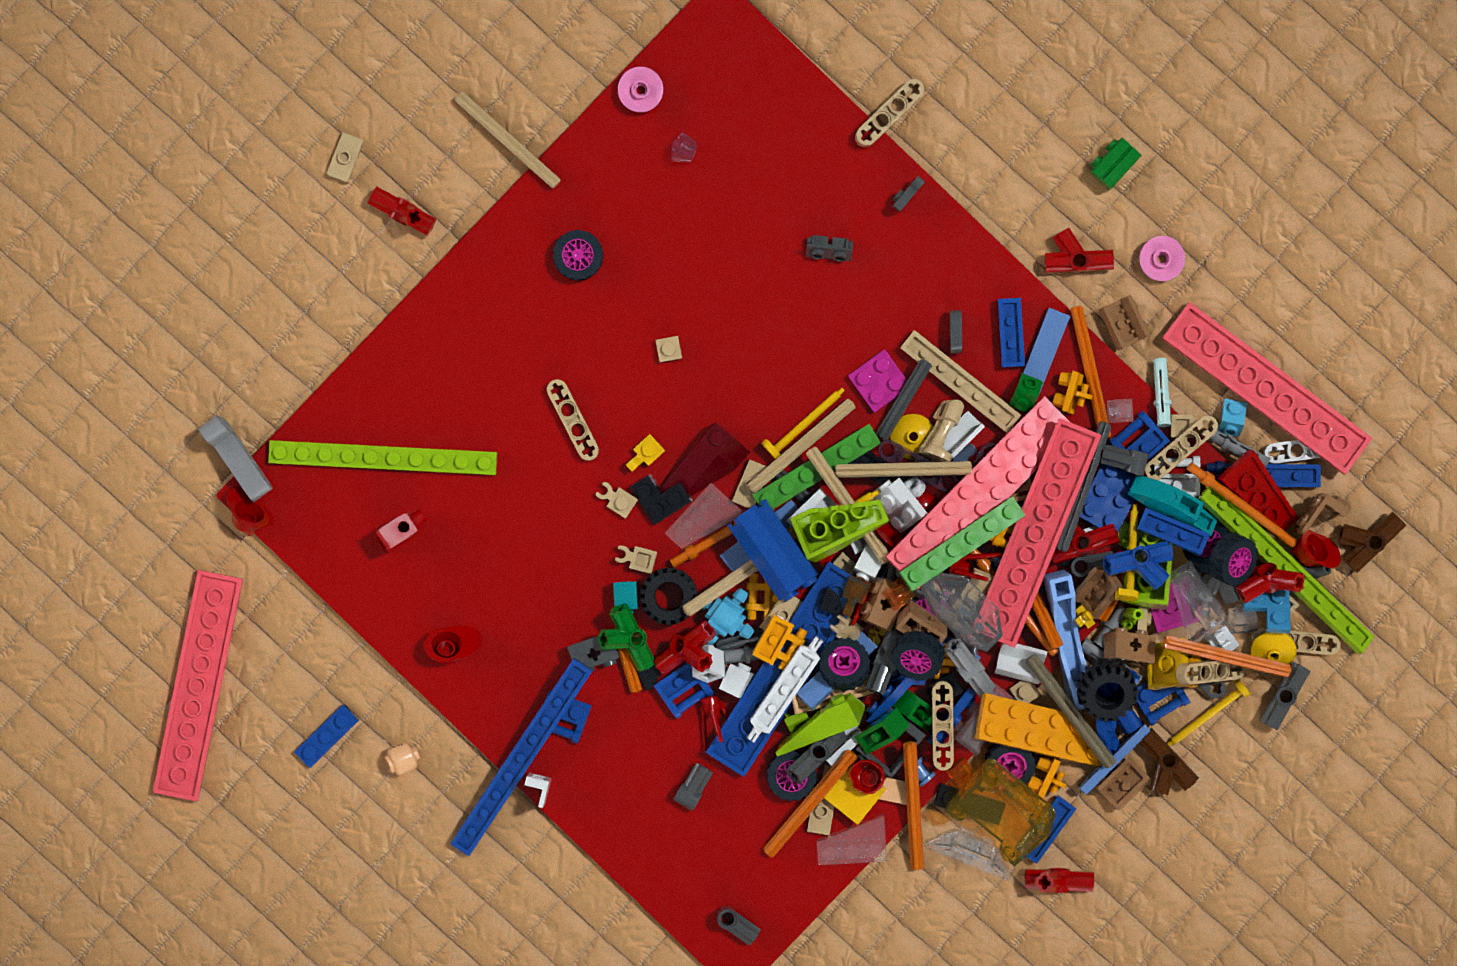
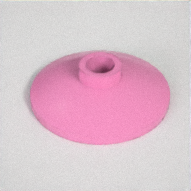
(640, 77)
(1173, 255)

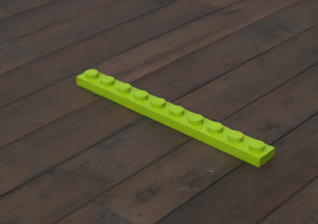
(382, 457)
(1269, 551)

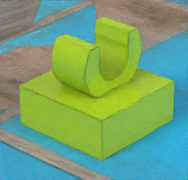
(1124, 535)
(795, 720)

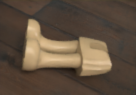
(947, 416)

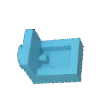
(1232, 417)

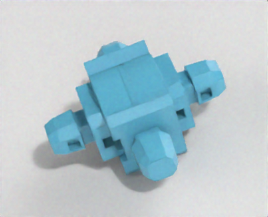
(727, 616)

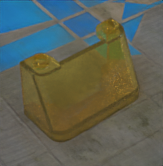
(1004, 809)

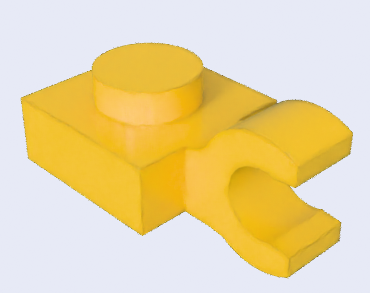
(647, 452)
(1083, 617)

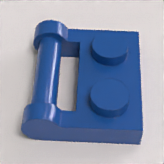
(1148, 442)
(677, 684)
(1148, 697)
(577, 714)

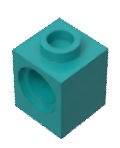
(626, 593)

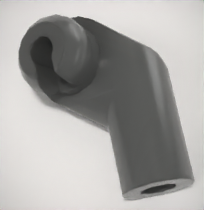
(1318, 571)

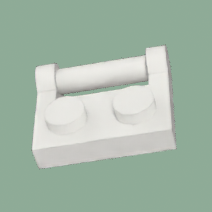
(1186, 482)

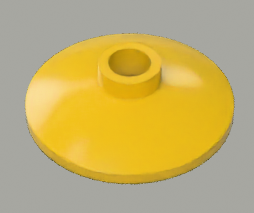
(908, 424)
(1277, 643)

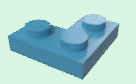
(1276, 608)

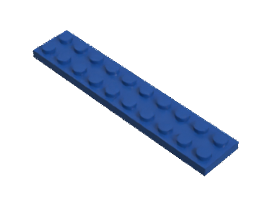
(736, 749)

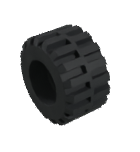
(649, 589)
(1107, 706)

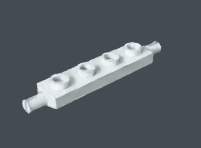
(784, 689)

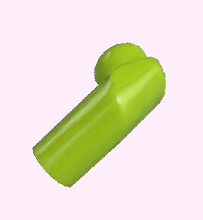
(1131, 617)

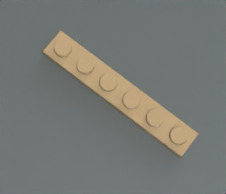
(961, 382)

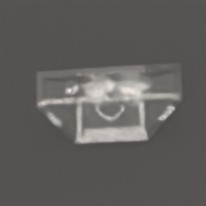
(964, 610)
(970, 850)

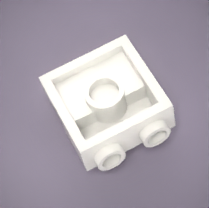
(900, 504)

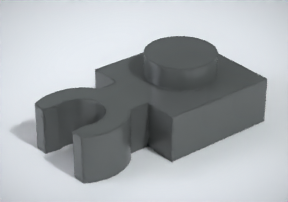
(903, 198)

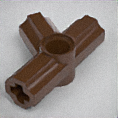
(1360, 539)
(1164, 774)

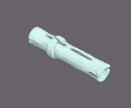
(1160, 367)

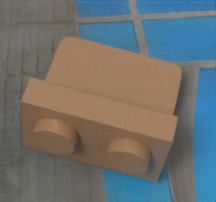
(1333, 503)

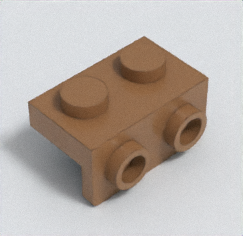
(1124, 322)
(1097, 591)
(1123, 783)

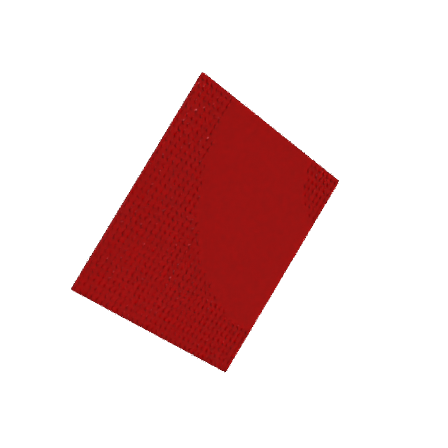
(762, 342)

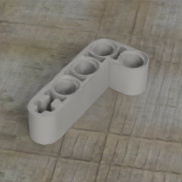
(236, 456)

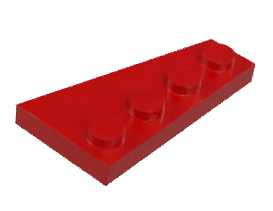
(1255, 486)

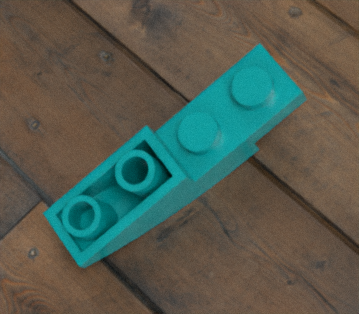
(1173, 502)

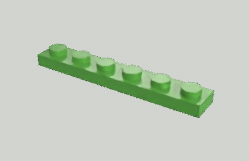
(807, 475)
(962, 544)

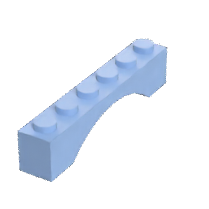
(1062, 611)

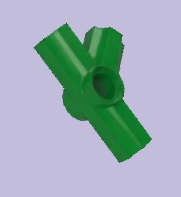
(621, 637)

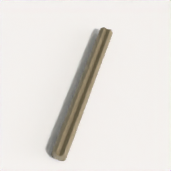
(1070, 711)

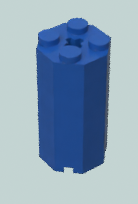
(773, 551)

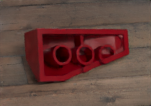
(708, 461)

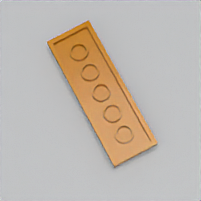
(1032, 729)

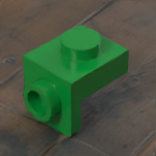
(1026, 393)

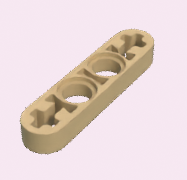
(891, 115)
(572, 420)
(1178, 445)
(1298, 635)
(1210, 672)
(946, 725)

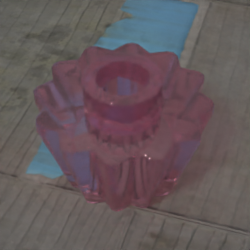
(683, 148)

